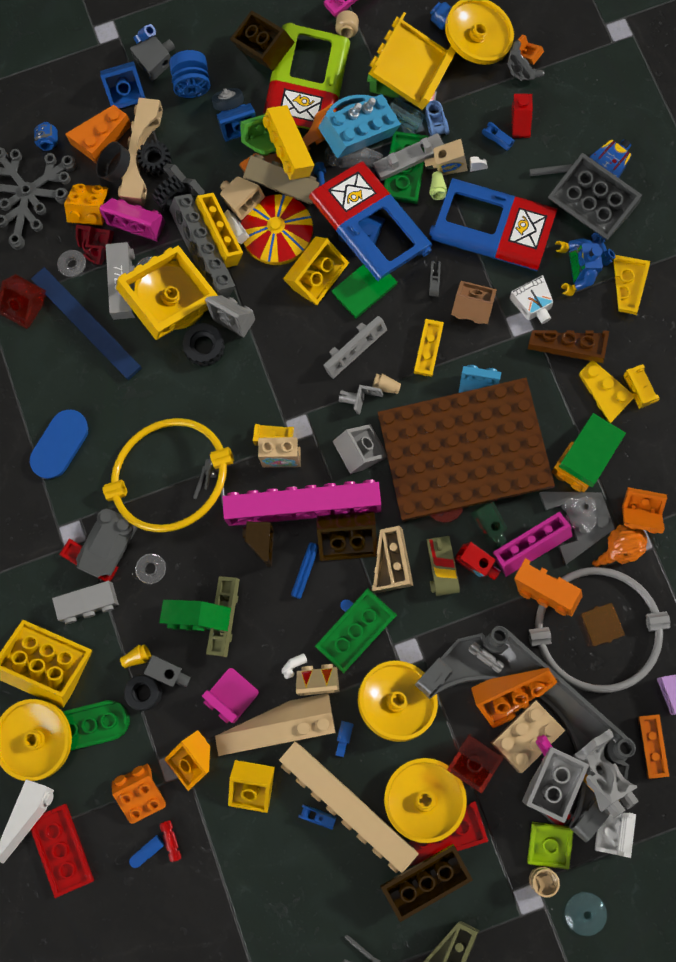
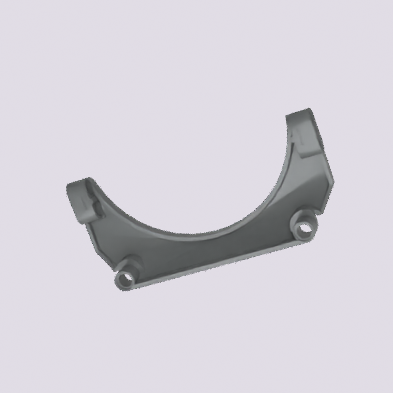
(575, 713)

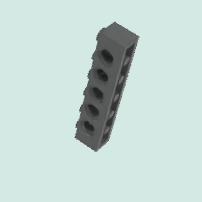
(201, 244)

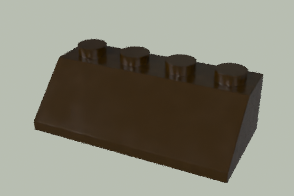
(426, 883)

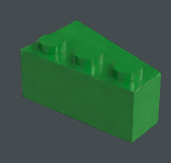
(194, 615)

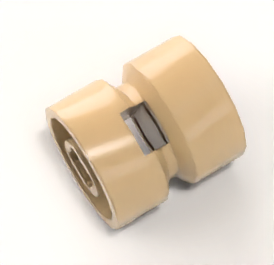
(544, 881)

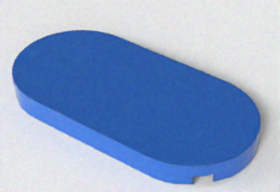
(59, 444)

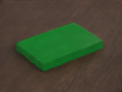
(362, 290)

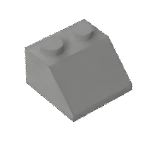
(359, 448)

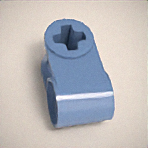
(436, 122)

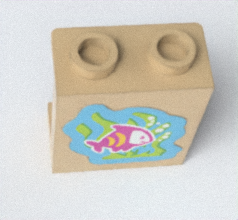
(279, 452)

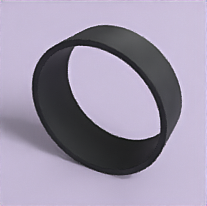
(105, 159)

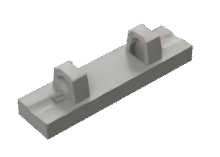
(407, 157)
(366, 336)

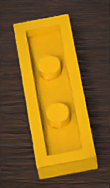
(428, 347)

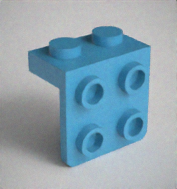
(477, 378)

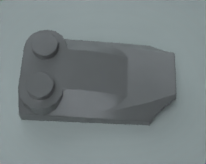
(105, 544)

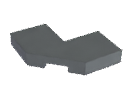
(191, 184)

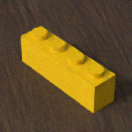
(288, 142)
(219, 229)

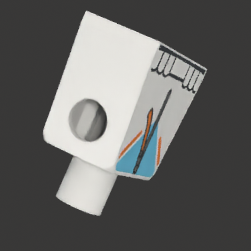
(533, 300)

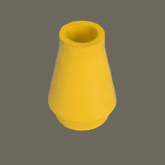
(136, 656)

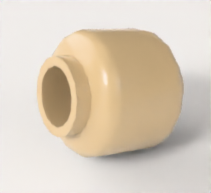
(347, 24)

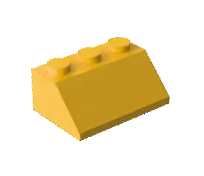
(316, 270)

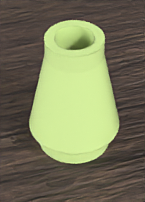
(438, 187)

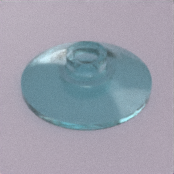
(575, 910)

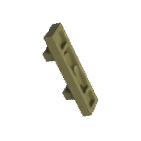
(225, 596)

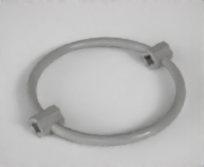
(655, 621)

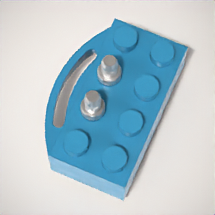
(358, 124)

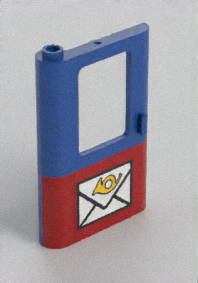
(355, 197)
(519, 234)

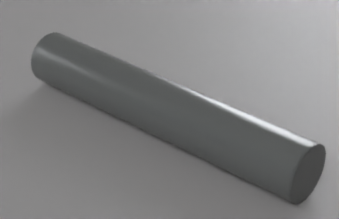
(549, 170)

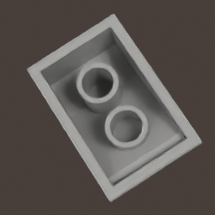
(230, 314)
(555, 784)

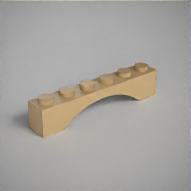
(147, 119)

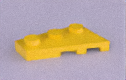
(630, 282)
(606, 390)

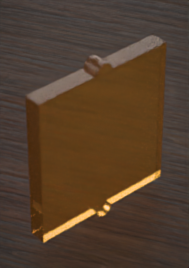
(602, 624)

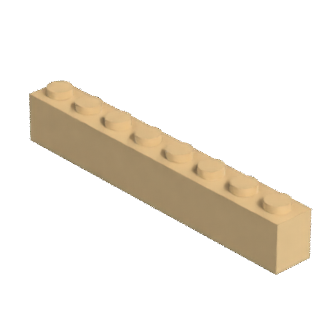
(348, 807)

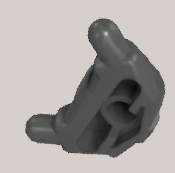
(520, 66)

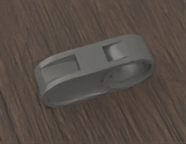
(434, 278)

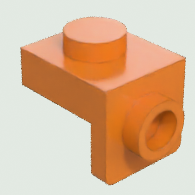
(530, 51)

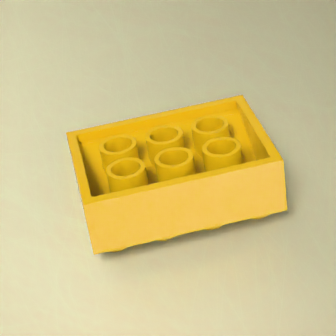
(42, 663)

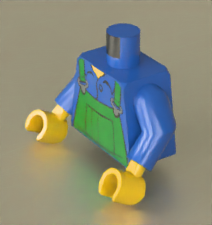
(585, 263)

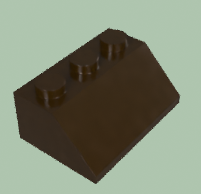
(347, 536)

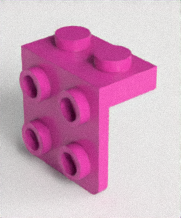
(230, 696)

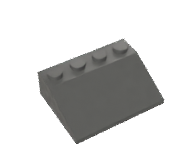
(595, 196)

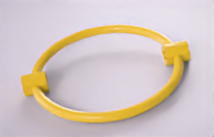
(220, 459)

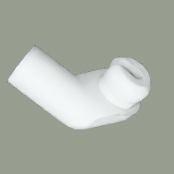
(291, 664)

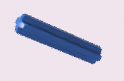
(305, 569)

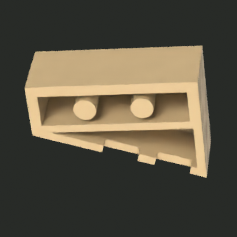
(392, 562)

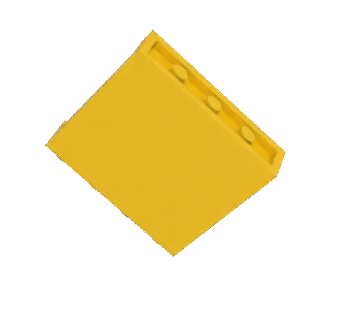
(410, 63)

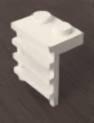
(616, 835)

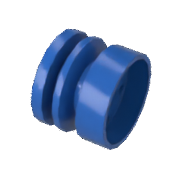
(189, 74)

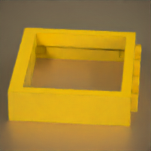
(166, 326)

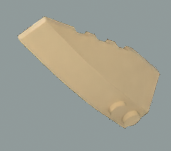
(283, 724)

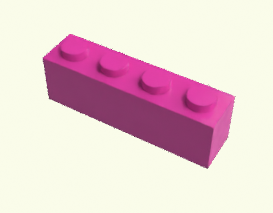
(533, 543)

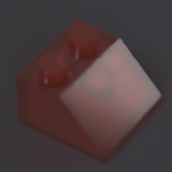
(20, 300)
(475, 763)

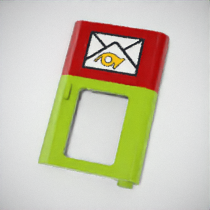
(304, 96)

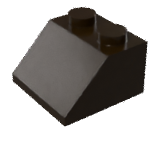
(260, 539)

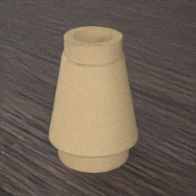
(386, 384)

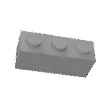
(85, 602)

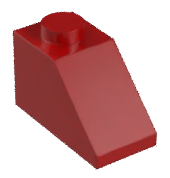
(521, 115)

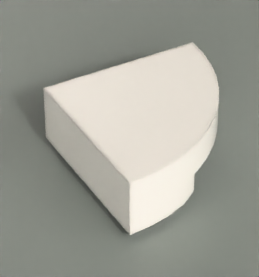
(477, 164)

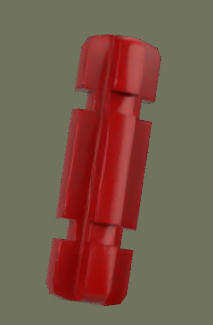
(170, 841)

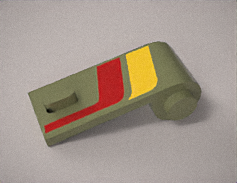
(443, 566)

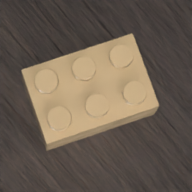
(519, 738)

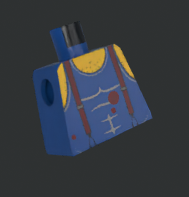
(613, 156)

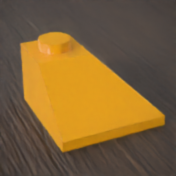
(190, 759)

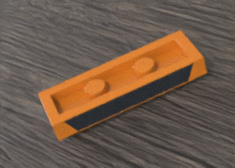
(653, 746)

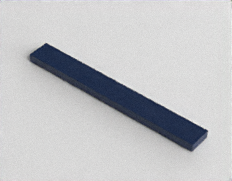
(86, 324)

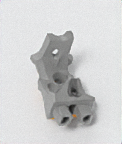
(611, 785)

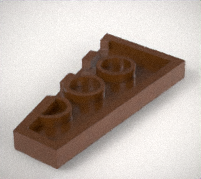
(583, 346)

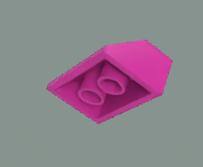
(133, 218)

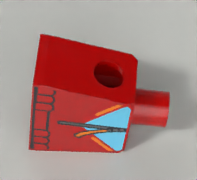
(469, 558)

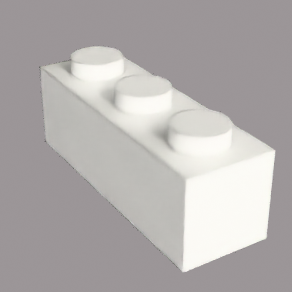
(238, 230)

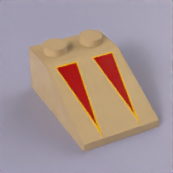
(317, 681)

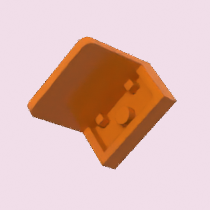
(644, 510)
(137, 794)

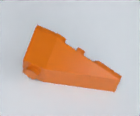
(505, 695)

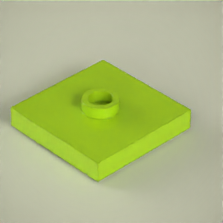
(550, 845)

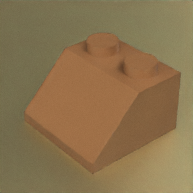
(473, 302)

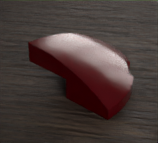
(93, 242)

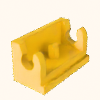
(640, 386)
(263, 431)

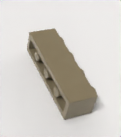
(273, 177)

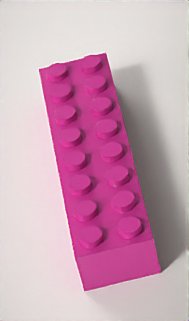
(301, 503)

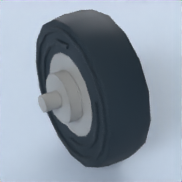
(227, 99)

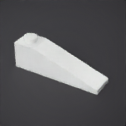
(28, 809)

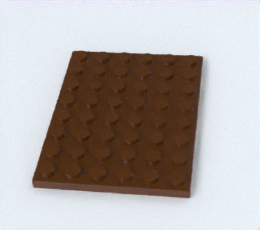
(465, 449)

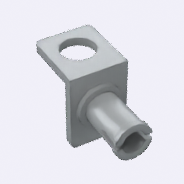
(358, 398)

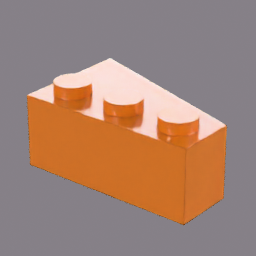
(99, 131)
(547, 590)

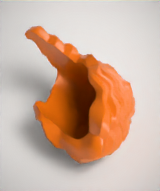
(623, 546)

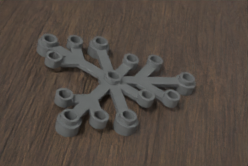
(51, 174)

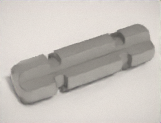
(486, 657)

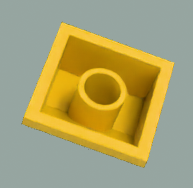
(250, 786)

